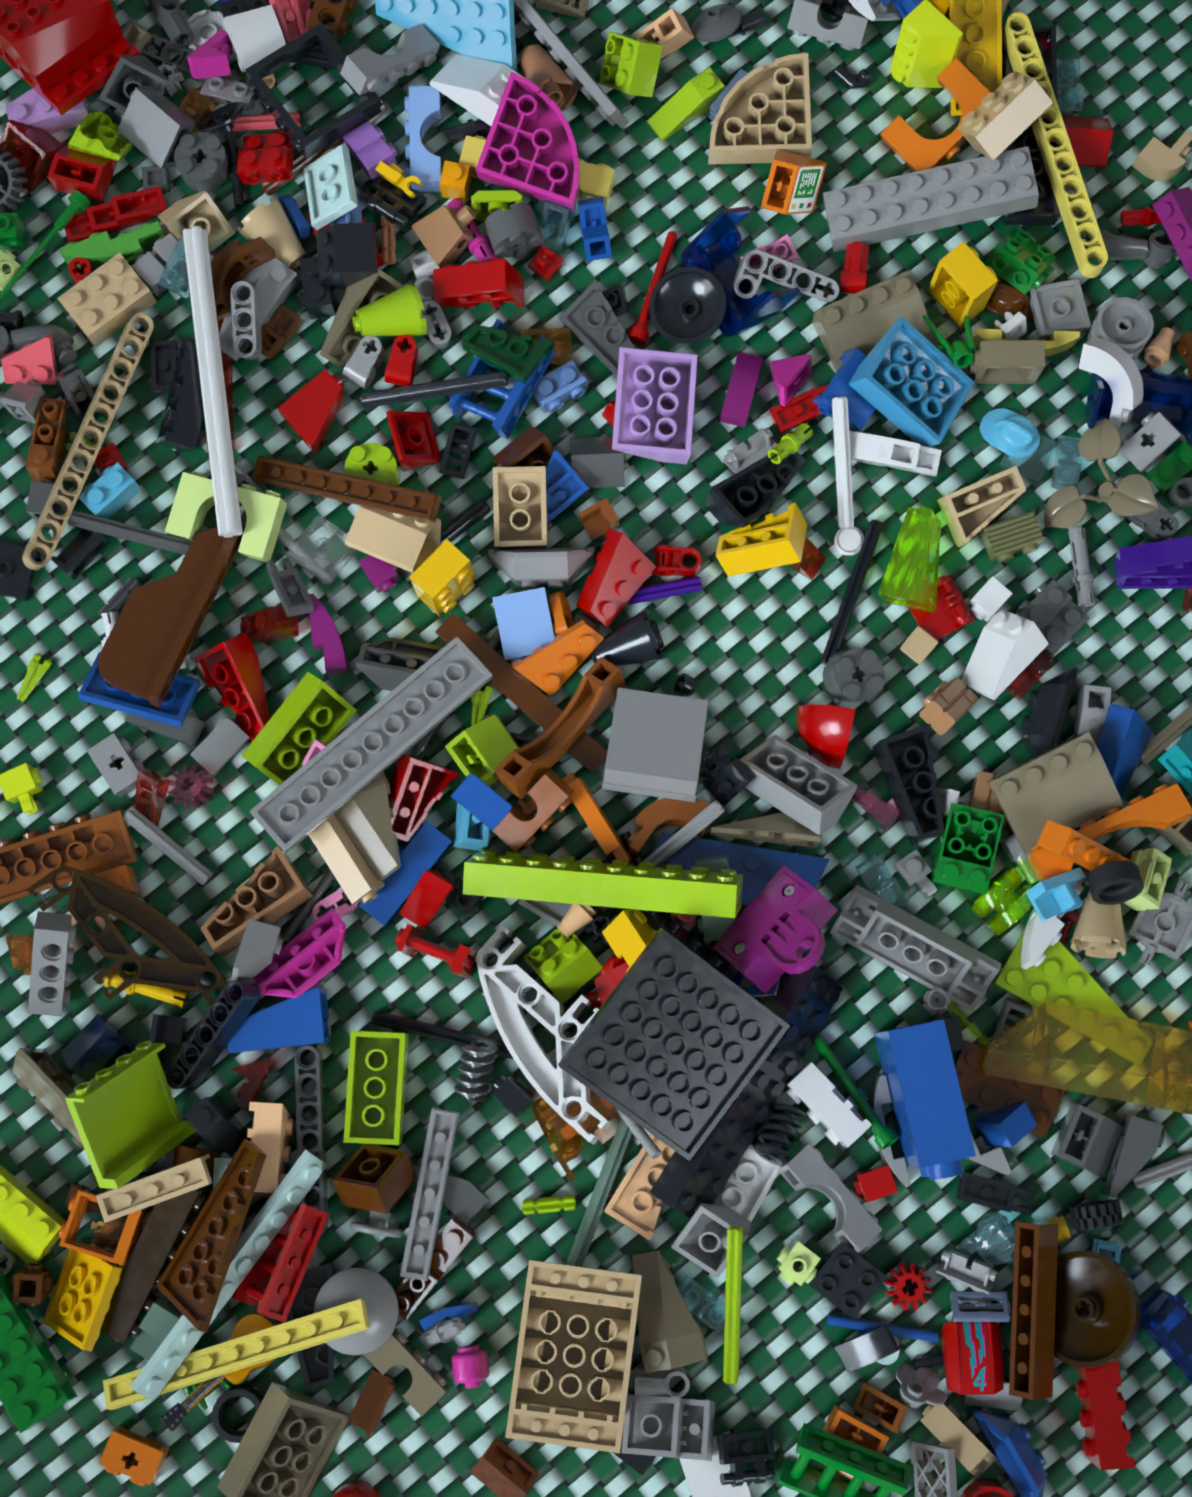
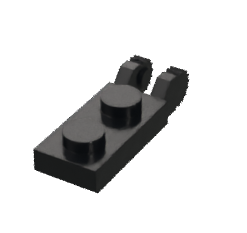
(991, 1193)

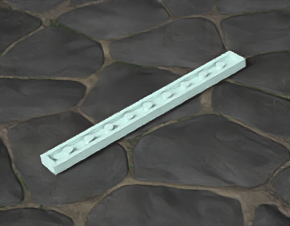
(246, 1253)

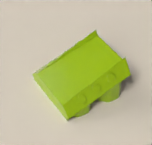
(100, 137)
(487, 202)

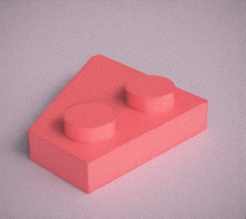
(292, 17)
(31, 363)

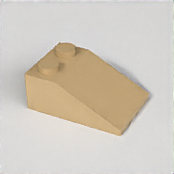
(520, 508)

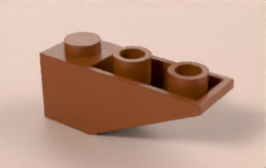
(48, 440)

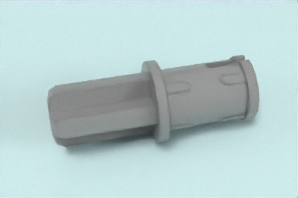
(444, 1331)

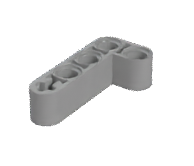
(788, 279)

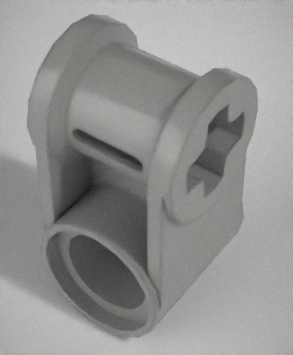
(363, 365)

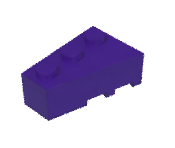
(1155, 565)

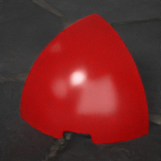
(826, 731)

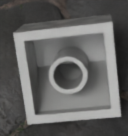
(706, 1236)

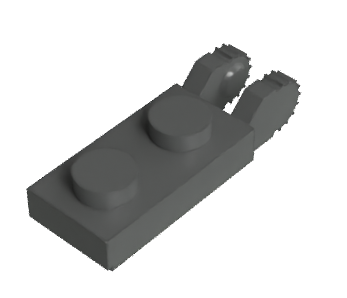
(290, 588)

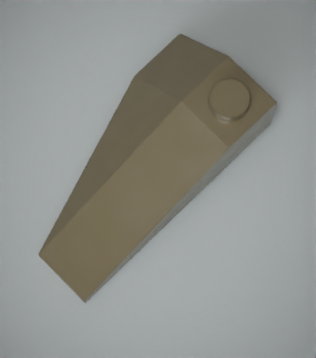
(342, 337)
(665, 1324)

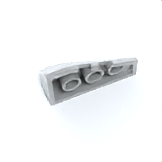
(275, 284)

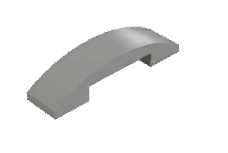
(879, 1096)

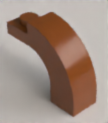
(661, 815)

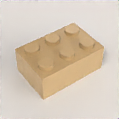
(1004, 114)
(107, 299)

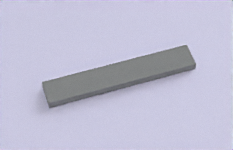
(429, 1194)

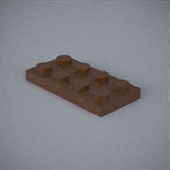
(998, 1093)

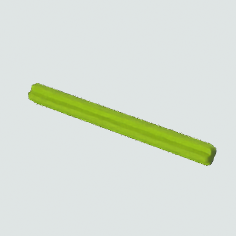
(732, 1304)

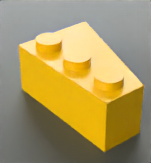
(764, 545)
(629, 935)

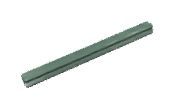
(600, 1195)

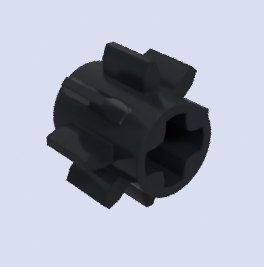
(599, 920)

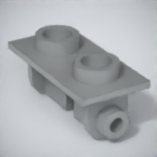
(223, 89)
(748, 454)
(979, 1277)

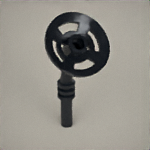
(225, 125)

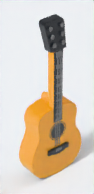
(247, 1325)

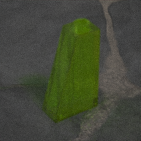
(914, 562)

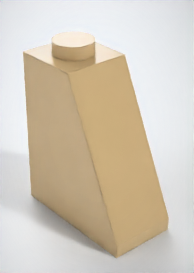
(956, 1435)

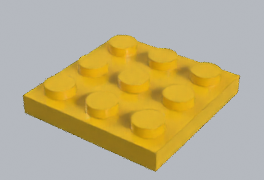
(82, 1298)

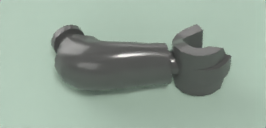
(1128, 248)
(19, 337)

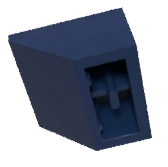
(96, 1048)

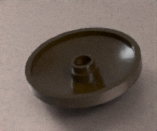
(1094, 1310)

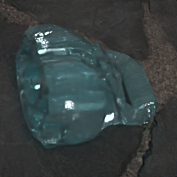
(992, 1240)

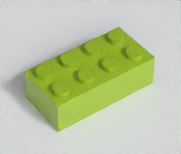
(306, 715)
(376, 1088)

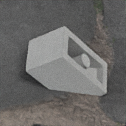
(23, 400)

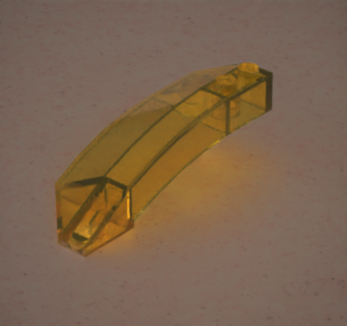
(1097, 1057)

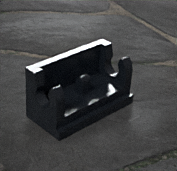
(80, 552)

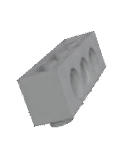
(50, 963)

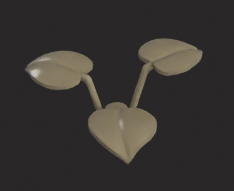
(1130, 498)

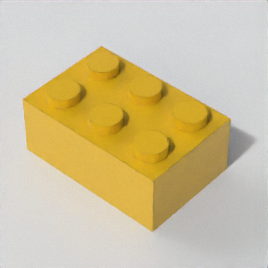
(962, 283)
(443, 578)

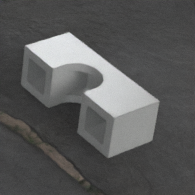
(808, 20)

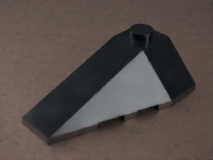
(752, 490)

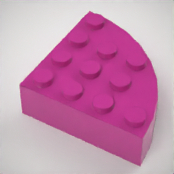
(531, 147)

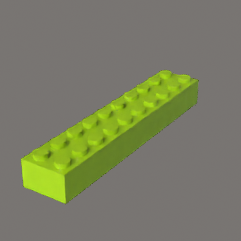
(604, 883)

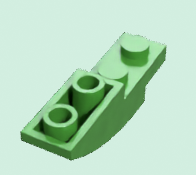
(101, 248)

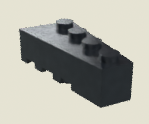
(912, 782)
(317, 1361)

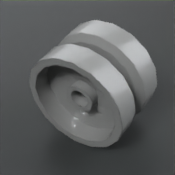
(1124, 324)

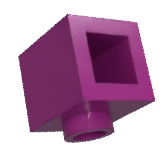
(380, 573)

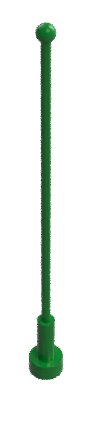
(78, 202)

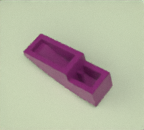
(741, 389)
(327, 638)

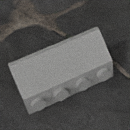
(798, 784)

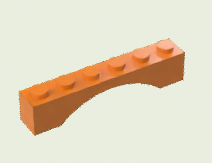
(1159, 811)

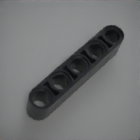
(213, 1034)

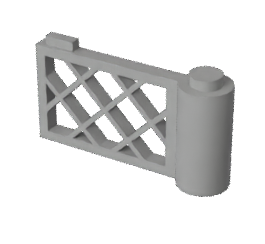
(922, 1471)

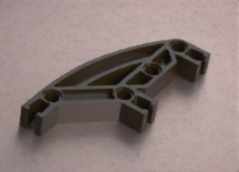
(99, 897)

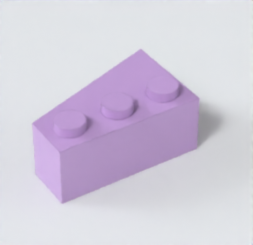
(37, 112)

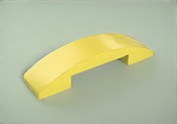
(1057, 343)

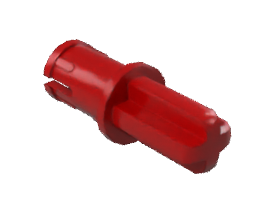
(1139, 217)

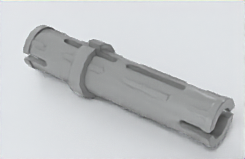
(1082, 574)

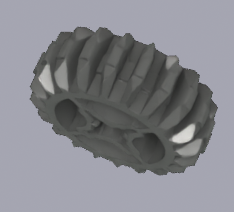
(12, 192)

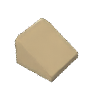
(919, 645)

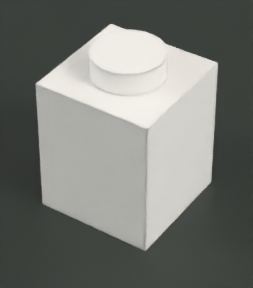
(989, 599)

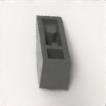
(1133, 1150)

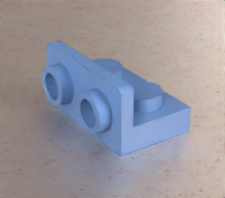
(559, 387)

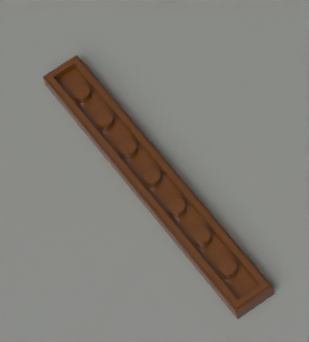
(347, 488)
(520, 690)

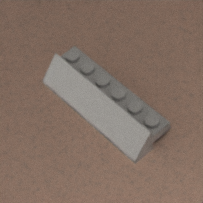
(915, 947)

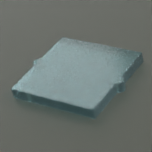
(1034, 465)

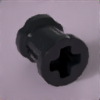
(12, 320)

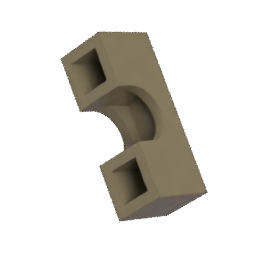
(426, 1385)

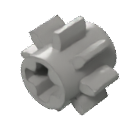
(174, 78)

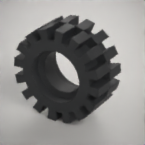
(1096, 1214)

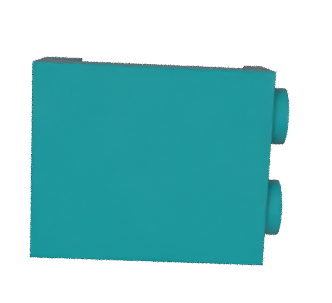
(1179, 761)

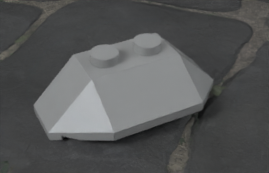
(542, 566)

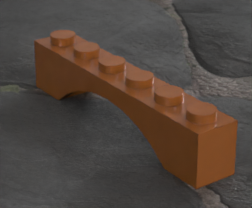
(530, 763)

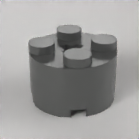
(202, 161)
(514, 231)
(867, 679)

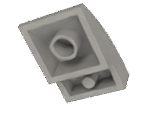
(668, 1427)

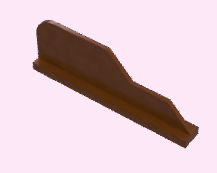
(165, 618)

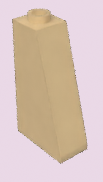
(345, 861)

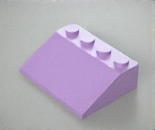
(655, 404)

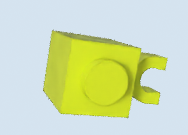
(20, 785)

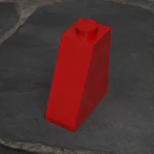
(314, 408)

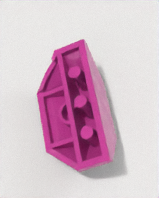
(304, 958)

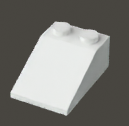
(474, 84)
(1002, 653)

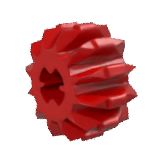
(916, 1290)

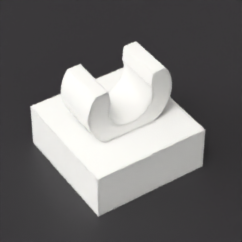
(1014, 327)
(946, 798)

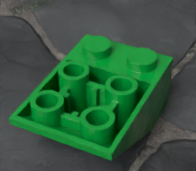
(967, 849)

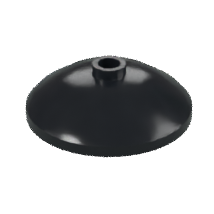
(686, 289)

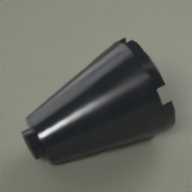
(632, 642)

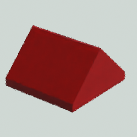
(1089, 139)
(413, 439)

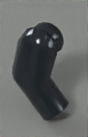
(853, 81)

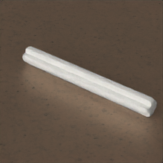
(842, 462)

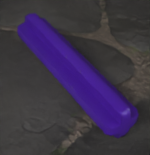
(666, 590)

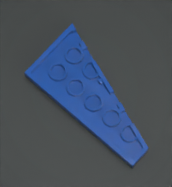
(754, 863)

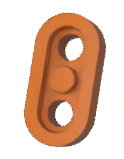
(561, 611)

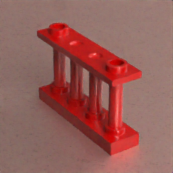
(459, 959)
(290, 1267)

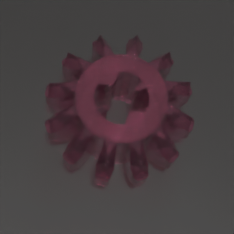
(182, 783)

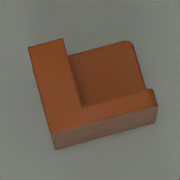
(599, 519)

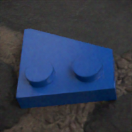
(562, 484)

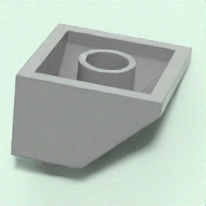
(256, 949)

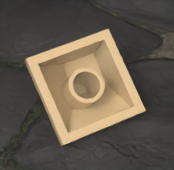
(197, 211)

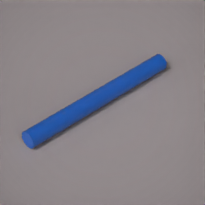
(896, 1330)

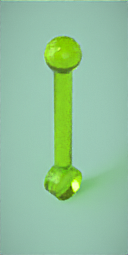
(983, 1039)

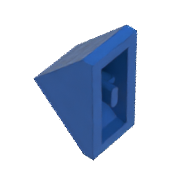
(1007, 1125)

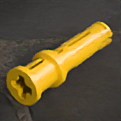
(164, 994)

